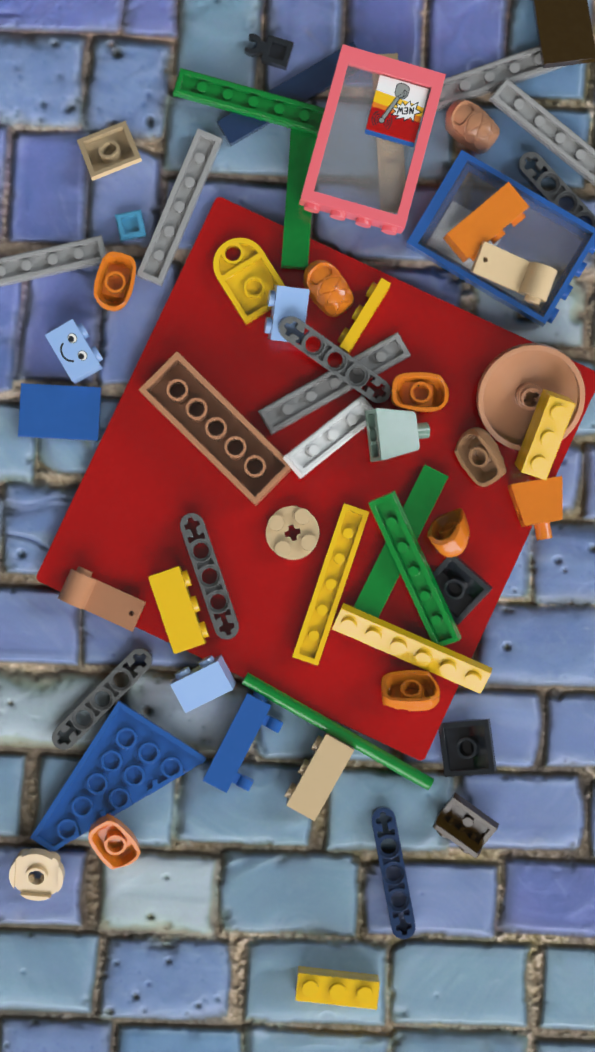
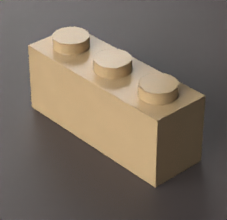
(318, 776)

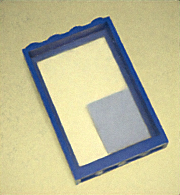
(544, 236)

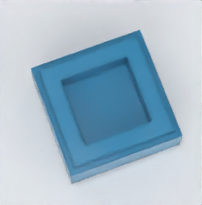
(130, 225)

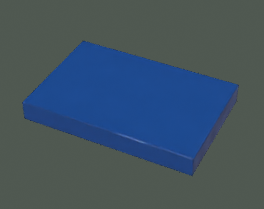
(59, 412)

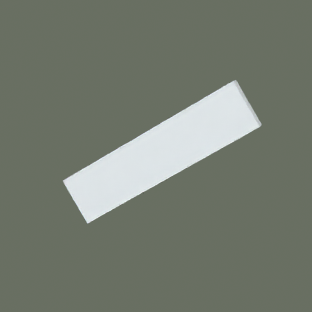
(328, 438)

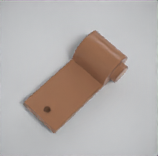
(101, 599)

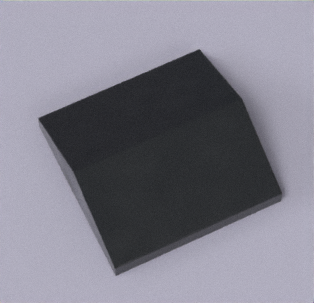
(460, 587)
(467, 747)

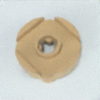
(302, 520)
(37, 860)

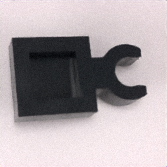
(274, 52)

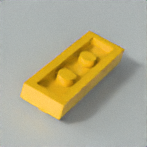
(363, 315)

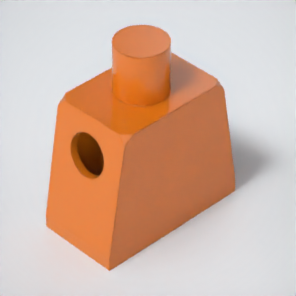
(538, 504)

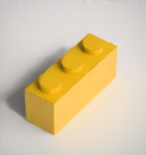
(544, 434)
(178, 609)
(337, 987)

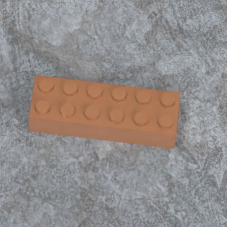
(216, 428)

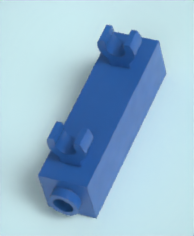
(237, 742)

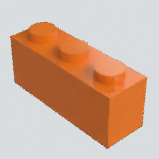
(487, 222)

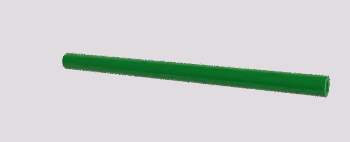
(338, 731)

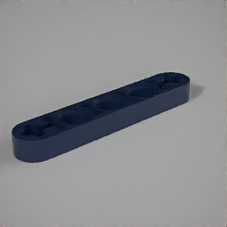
(399, 884)

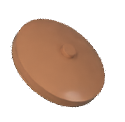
(514, 385)

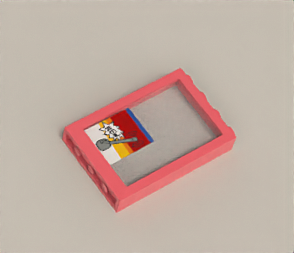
(372, 140)

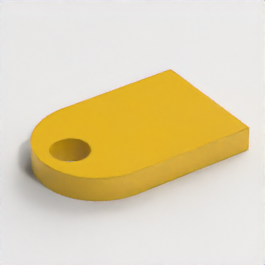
(247, 278)

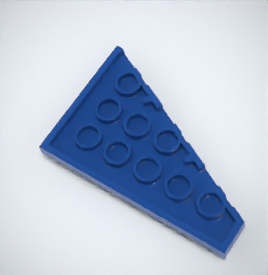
(118, 769)

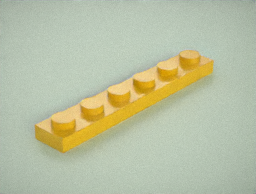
(330, 584)
(412, 648)

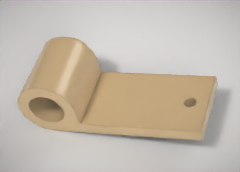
(515, 273)

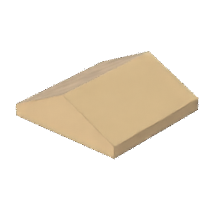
(109, 150)

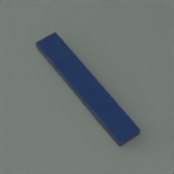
(300, 87)

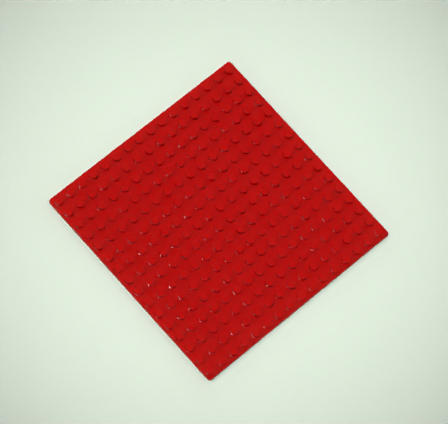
(152, 476)

